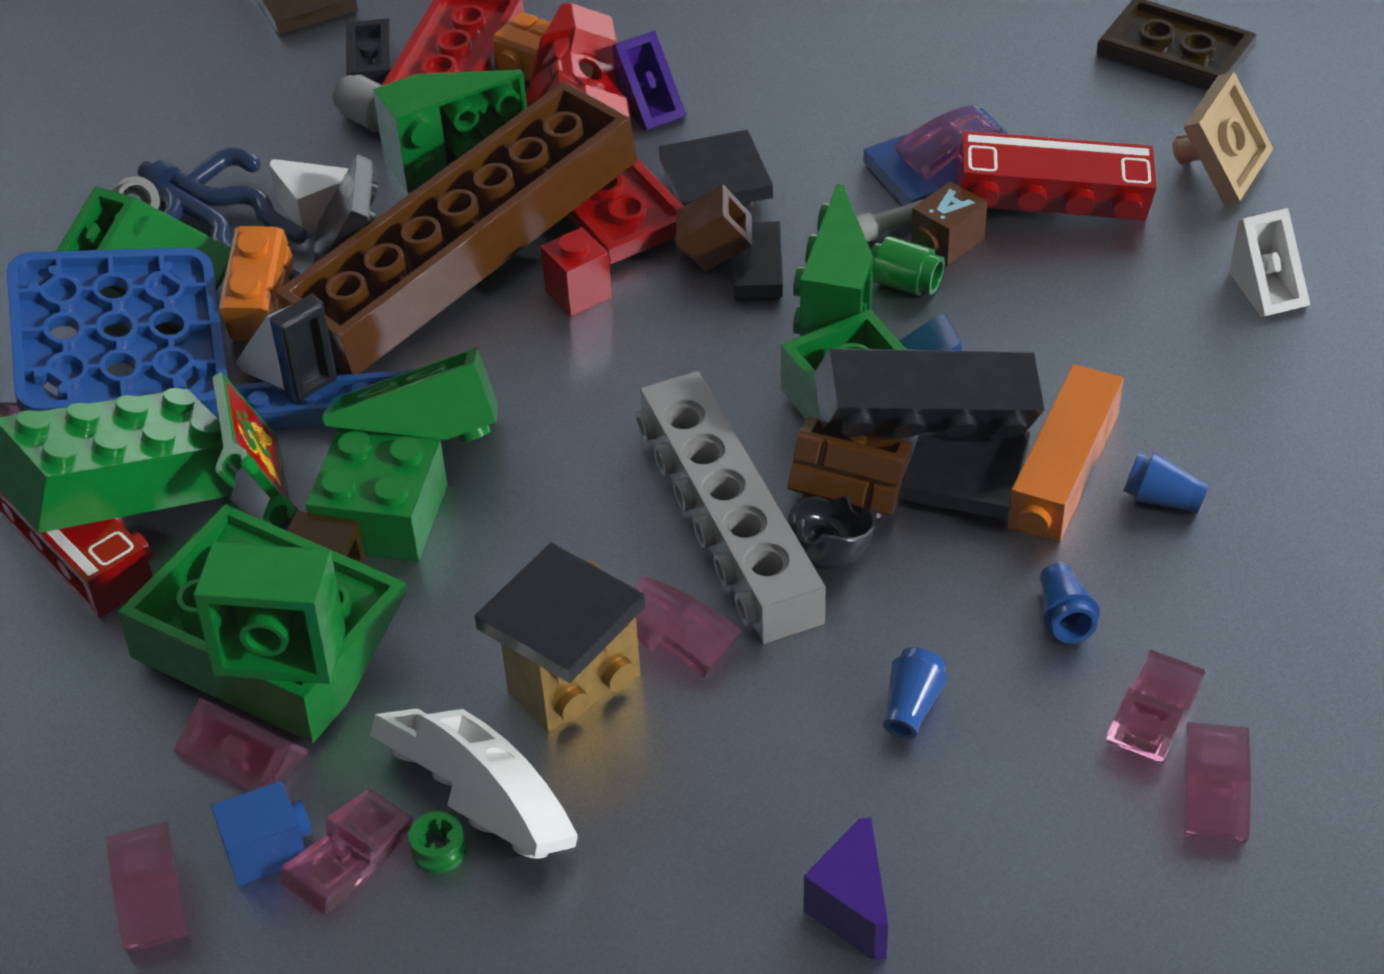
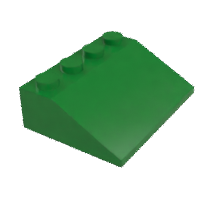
(167, 633)

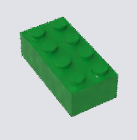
(110, 459)

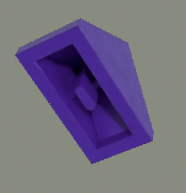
(647, 81)
(847, 891)

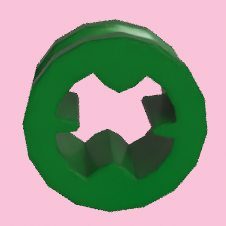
(439, 825)

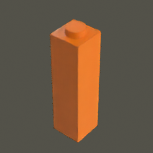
(1065, 453)

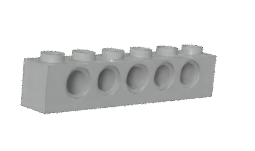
(731, 508)

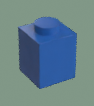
(261, 831)

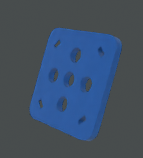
(160, 288)

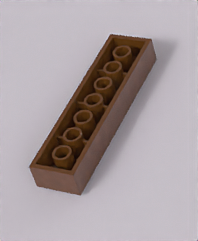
(464, 223)

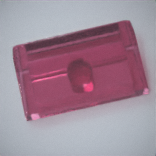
(238, 747)

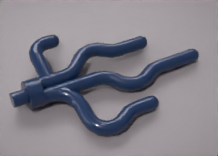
(189, 195)

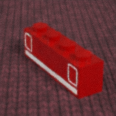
(1058, 174)
(94, 559)

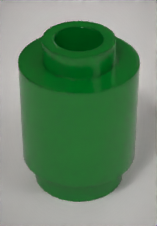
(907, 266)

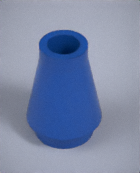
(1164, 484)
(1067, 606)
(913, 688)

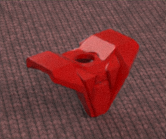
(576, 37)

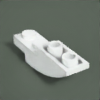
(486, 774)

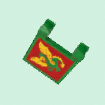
(251, 446)

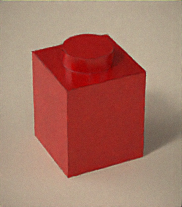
(576, 271)

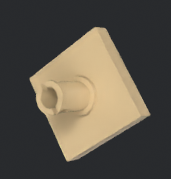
(1225, 139)

